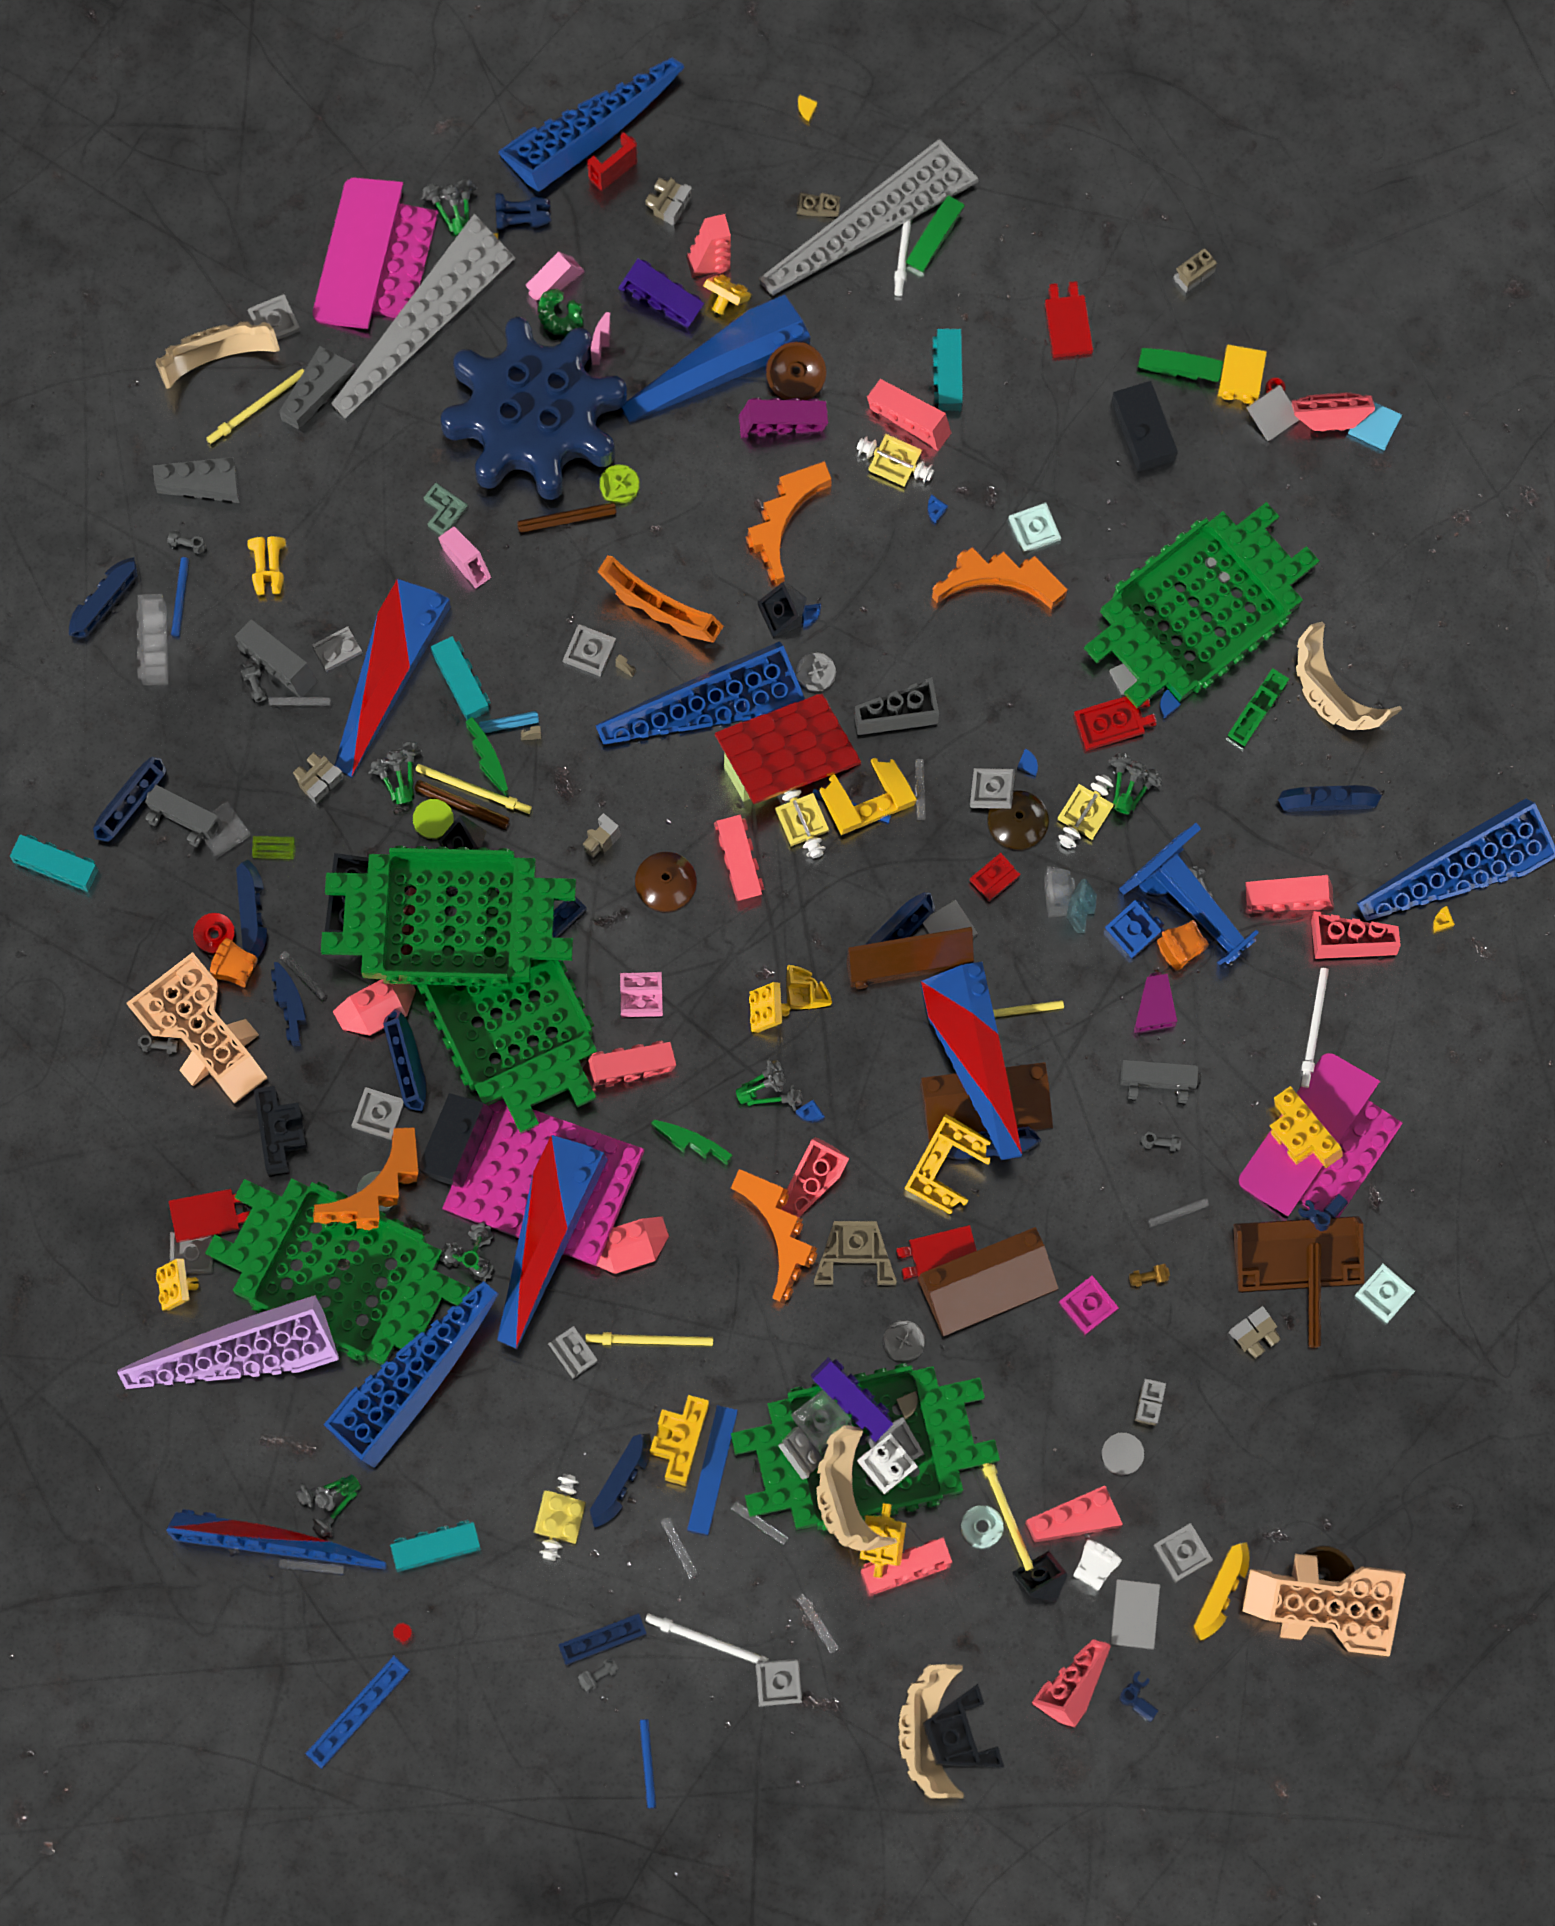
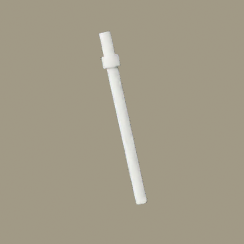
(900, 274)
(1308, 1065)
(667, 1625)

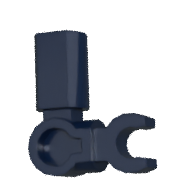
(1322, 1219)
(1130, 1695)

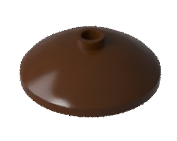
(792, 385)
(668, 894)

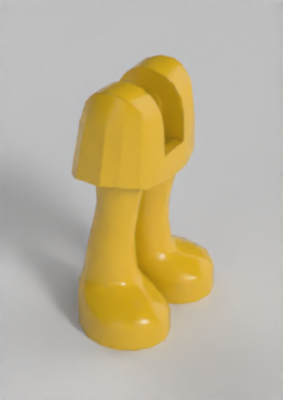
(261, 576)

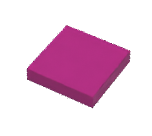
(1088, 1305)

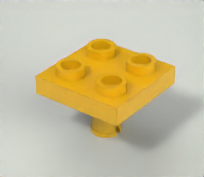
(727, 292)
(767, 1007)
(174, 1284)

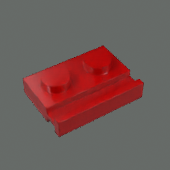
(995, 877)

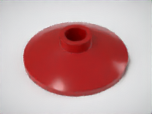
(207, 926)

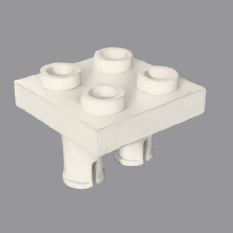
(887, 1464)

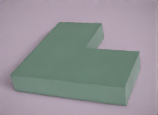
(449, 508)

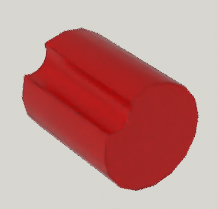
(403, 1633)

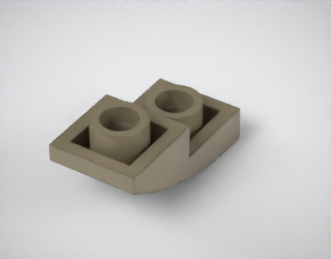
(822, 205)

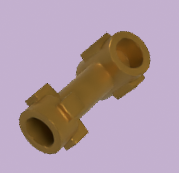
(1160, 1273)

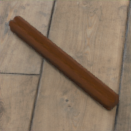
(566, 517)
(462, 804)
(1314, 1295)

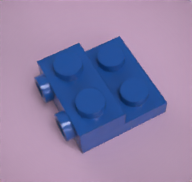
(1135, 928)

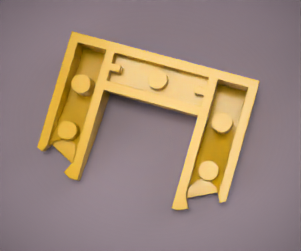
(850, 817)
(923, 1178)

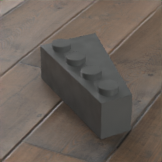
(316, 385)
(199, 479)
(276, 658)
(899, 710)

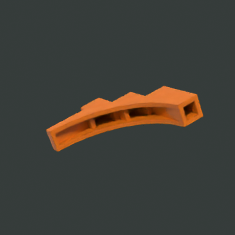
(794, 491)
(1001, 570)
(658, 606)
(383, 1191)
(785, 1226)

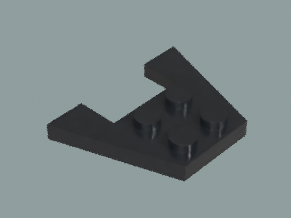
(952, 1736)

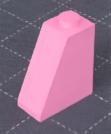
(554, 275)
(465, 557)

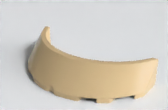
(214, 344)
(1323, 691)
(836, 1493)
(914, 1745)

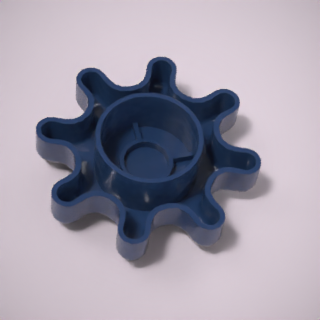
(534, 408)

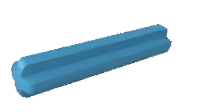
(509, 722)

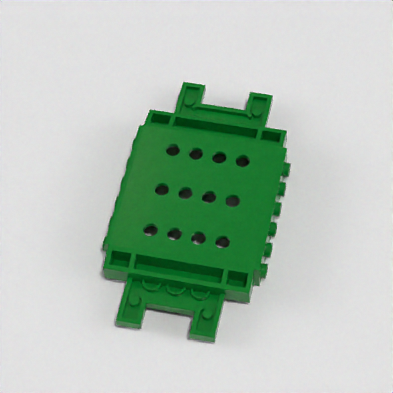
(1254, 566)
(377, 917)
(536, 1070)
(273, 1240)
(937, 1424)

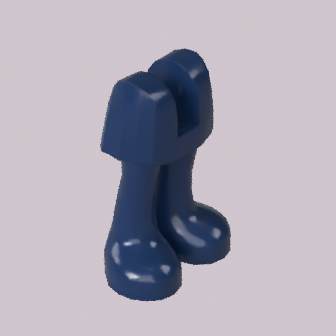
(536, 206)

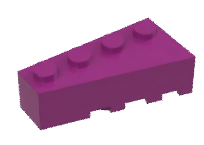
(782, 416)

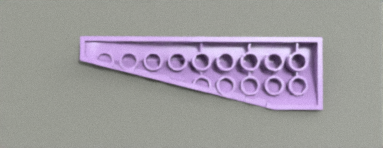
(270, 1342)

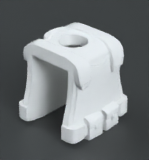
(1096, 1564)

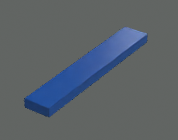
(712, 1470)
(357, 1712)

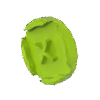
(619, 484)
(432, 819)

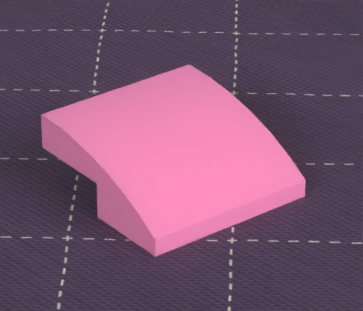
(600, 338)
(641, 994)

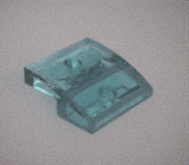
(1081, 903)

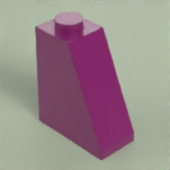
(1156, 1005)

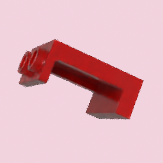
(606, 173)

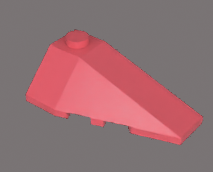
(815, 1174)
(1072, 1690)

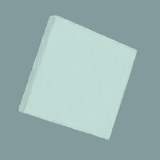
(1034, 527)
(1385, 1293)

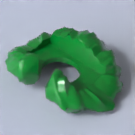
(553, 323)

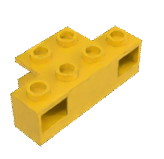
(1302, 1131)
(679, 1437)

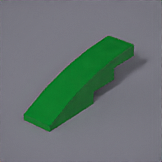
(935, 233)
(1180, 363)
(1258, 707)
(489, 763)
(685, 1138)

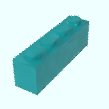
(949, 370)
(460, 679)
(54, 862)
(435, 1546)

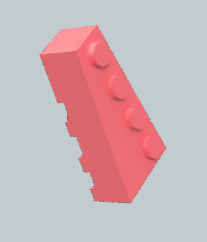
(711, 248)
(910, 414)
(739, 857)
(1290, 894)
(629, 1064)
(1079, 1516)
(914, 1565)

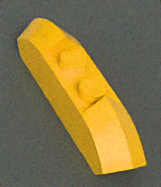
(1210, 1616)

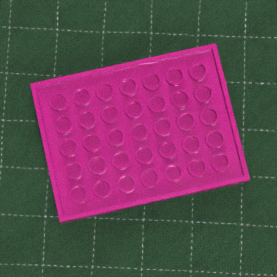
(503, 1174)

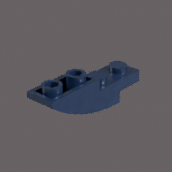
(289, 997)

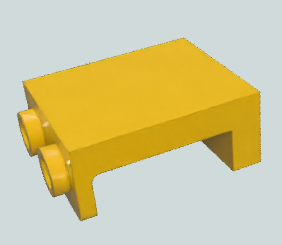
(1242, 374)

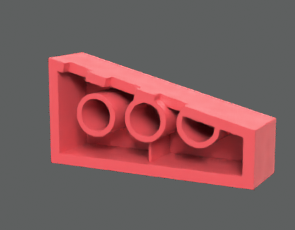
(1352, 938)

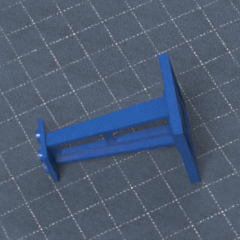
(1188, 891)

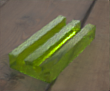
(284, 855)

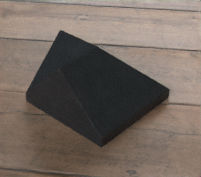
(783, 608)
(463, 834)
(1045, 1579)

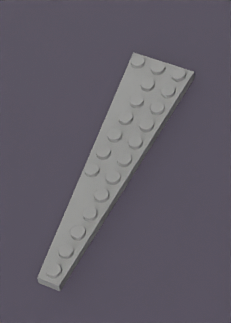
(898, 199)
(455, 279)

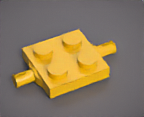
(885, 1527)

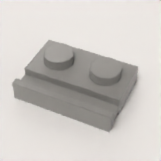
(337, 649)
(573, 1352)
(800, 1452)

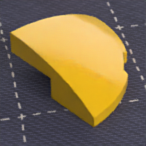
(804, 991)

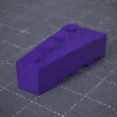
(661, 292)
(853, 1398)

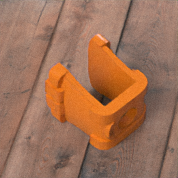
(1182, 944)
(232, 963)

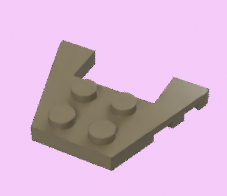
(855, 1244)

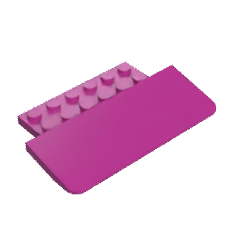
(373, 254)
(1363, 1130)

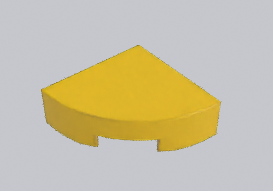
(806, 107)
(1443, 920)

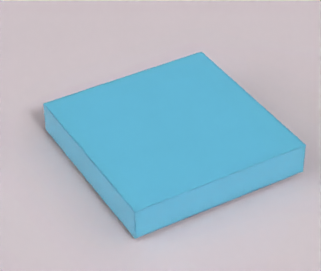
(1377, 427)

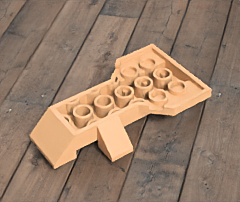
(214, 1045)
(1306, 1602)

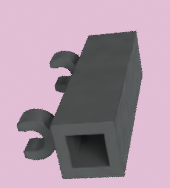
(183, 812)
(1159, 1076)

